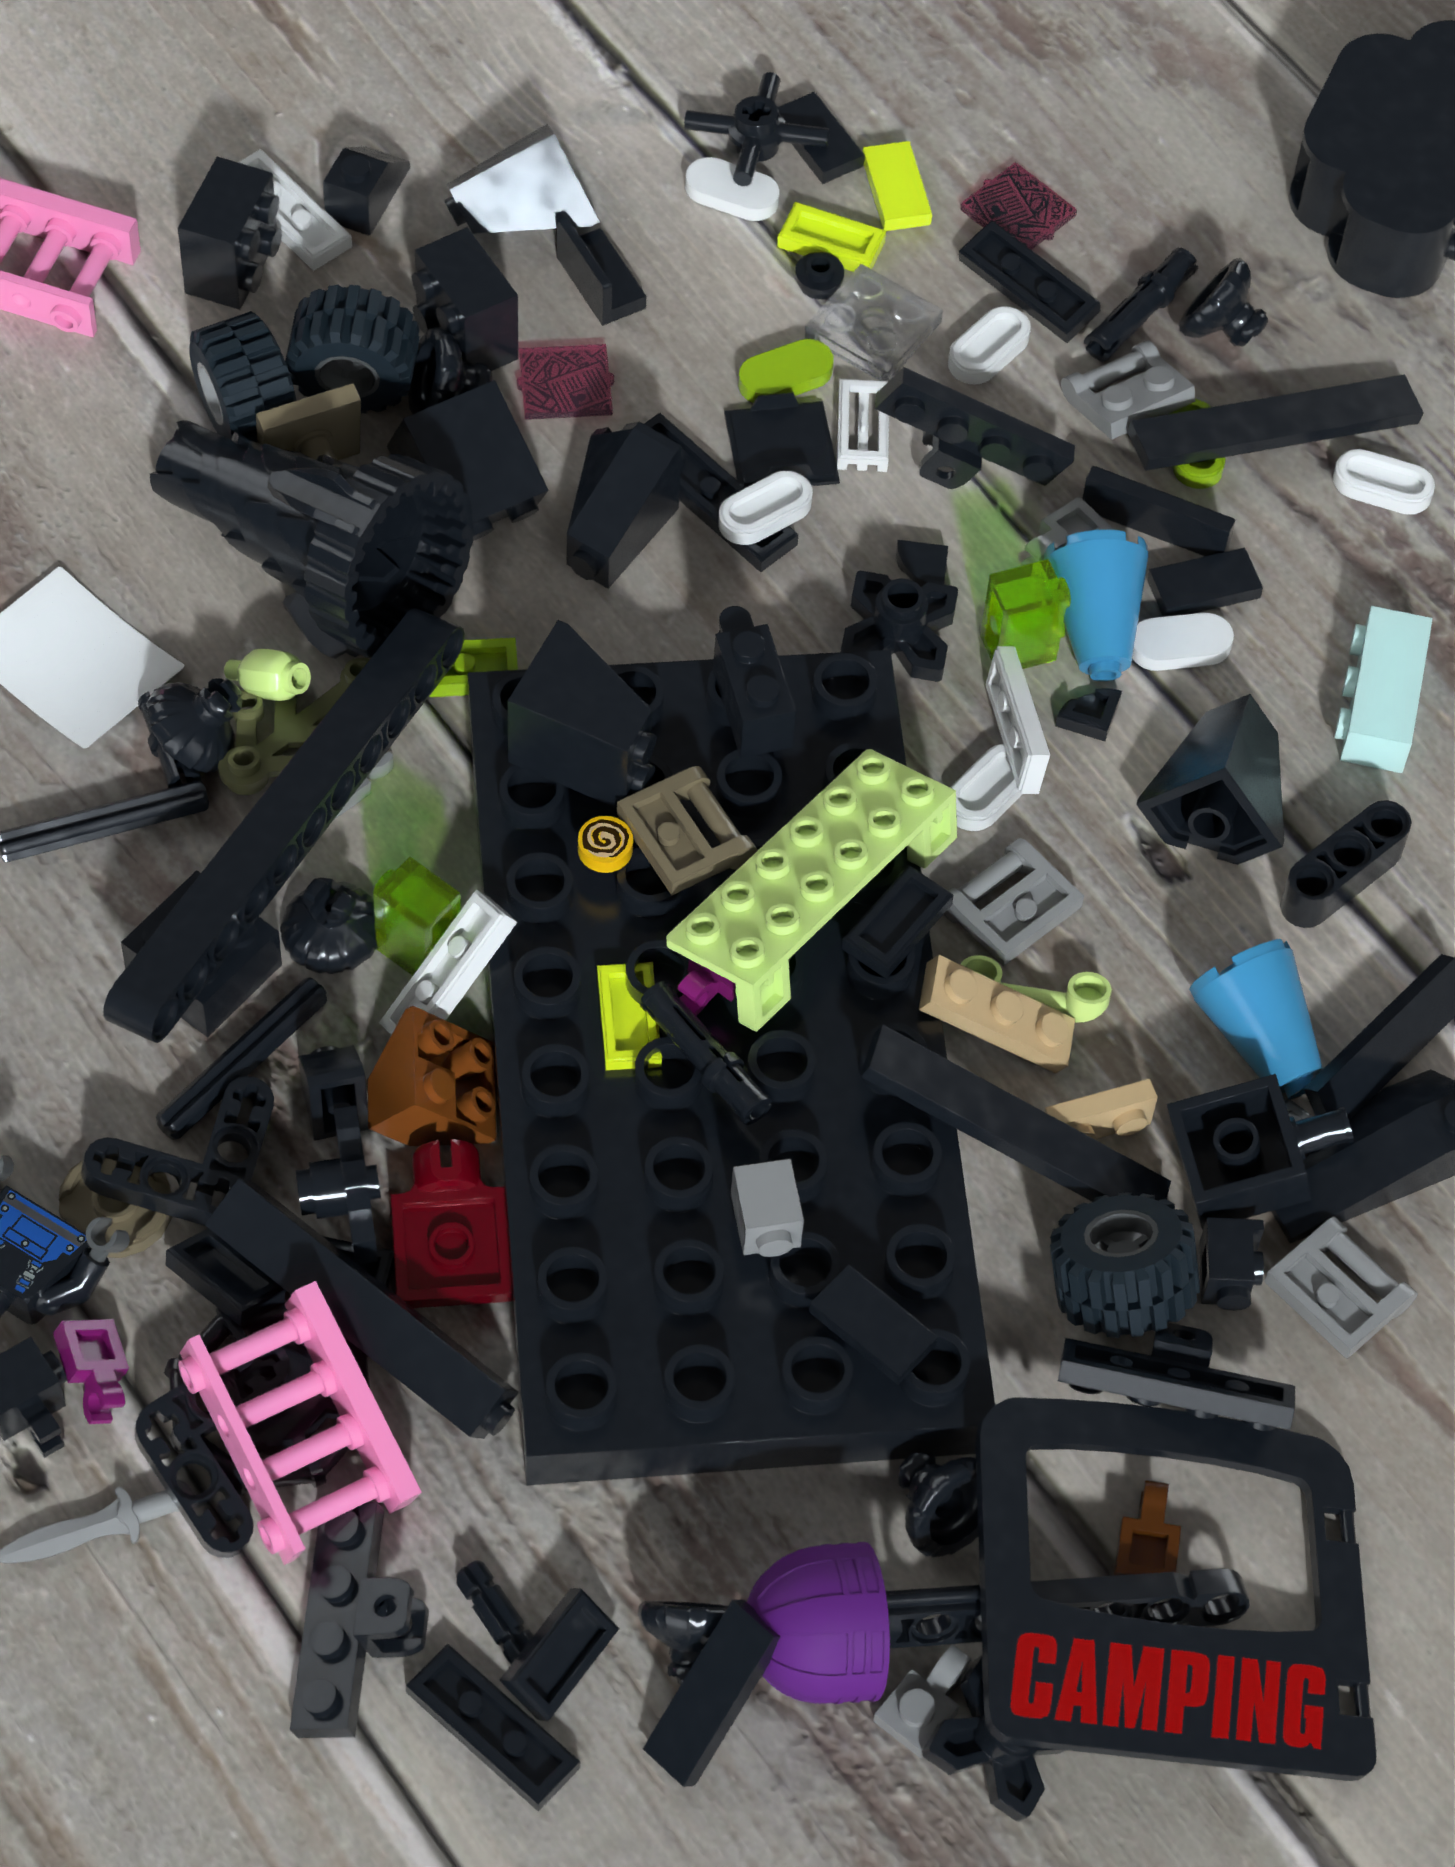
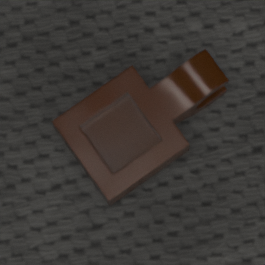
(1148, 1542)

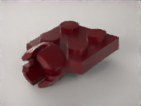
(451, 1232)

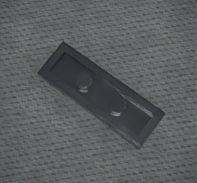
(1029, 281)
(1157, 513)
(712, 1693)
(493, 1727)

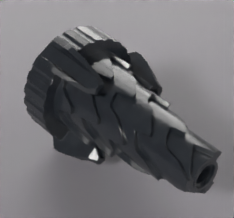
(342, 535)

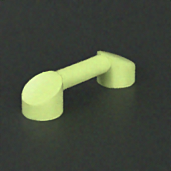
(1085, 998)

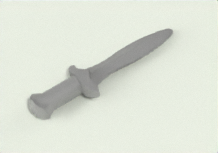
(117, 1518)

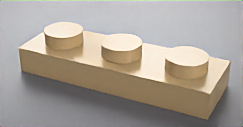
(997, 1014)

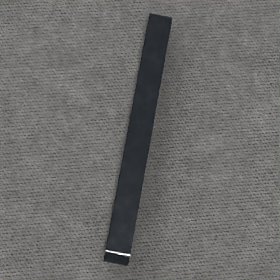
(282, 827)

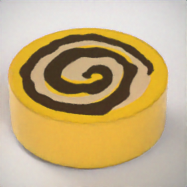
(605, 844)

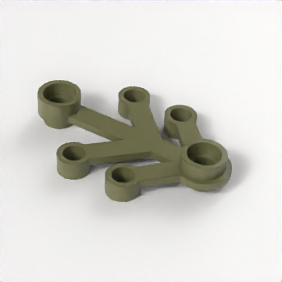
(251, 764)

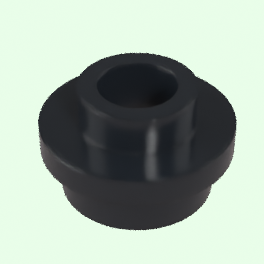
(819, 275)

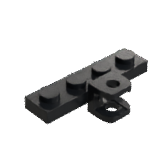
(969, 430)
(1178, 1376)
(346, 1617)

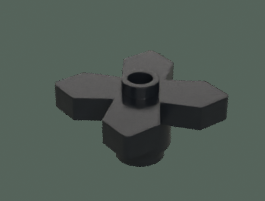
(903, 620)
(344, 1186)
(967, 1743)

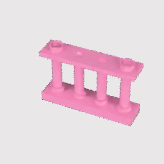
(61, 224)
(332, 1375)

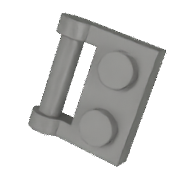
(1146, 395)
(1020, 913)
(1329, 1297)

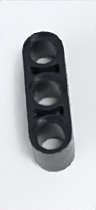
(1338, 883)

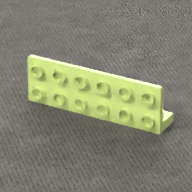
(810, 874)

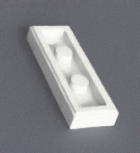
(303, 222)
(1017, 720)
(454, 960)

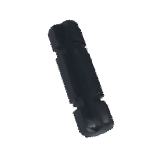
(493, 1608)

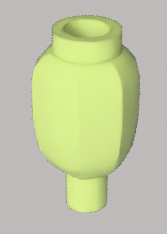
(270, 674)

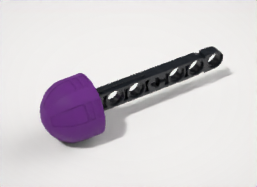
(843, 1623)

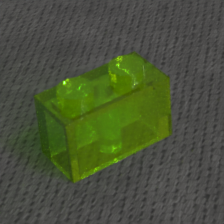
(1026, 611)
(412, 913)

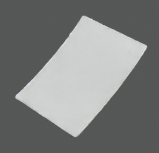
(76, 659)

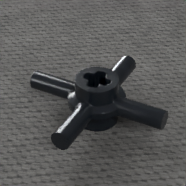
(756, 129)

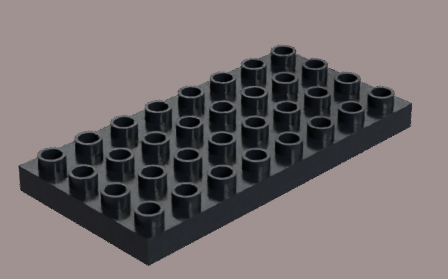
(630, 1284)

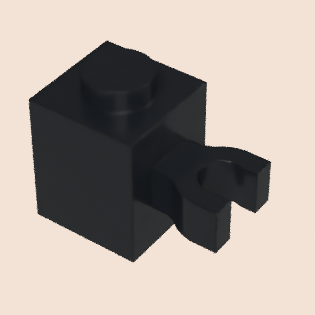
(31, 1395)

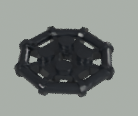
(284, 1427)

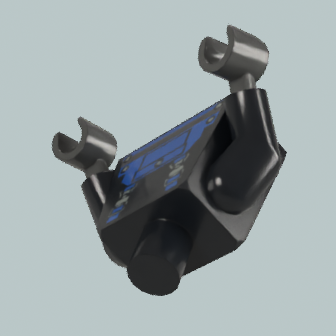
(45, 1259)

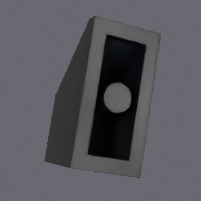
(362, 187)
(331, 1080)

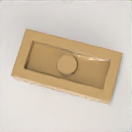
(1109, 1112)

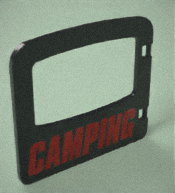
(1161, 1687)

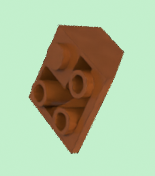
(433, 1084)

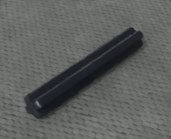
(103, 821)
(241, 1058)

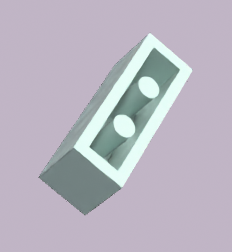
(1383, 689)

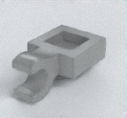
(1067, 520)
(921, 1704)

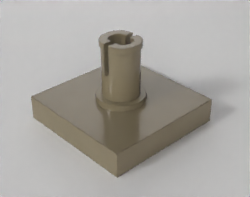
(315, 424)

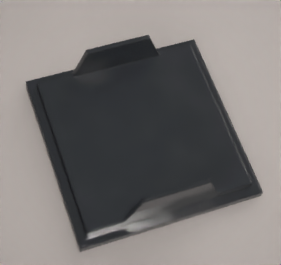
(781, 437)

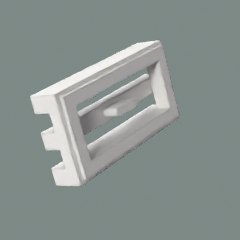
(861, 456)

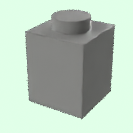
(767, 1208)

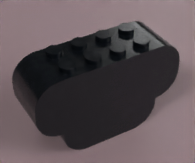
(1383, 161)

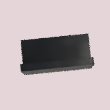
(598, 273)

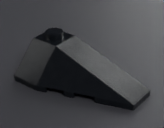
(1398, 1148)

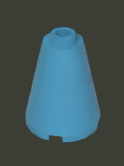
(1106, 597)
(1263, 1014)

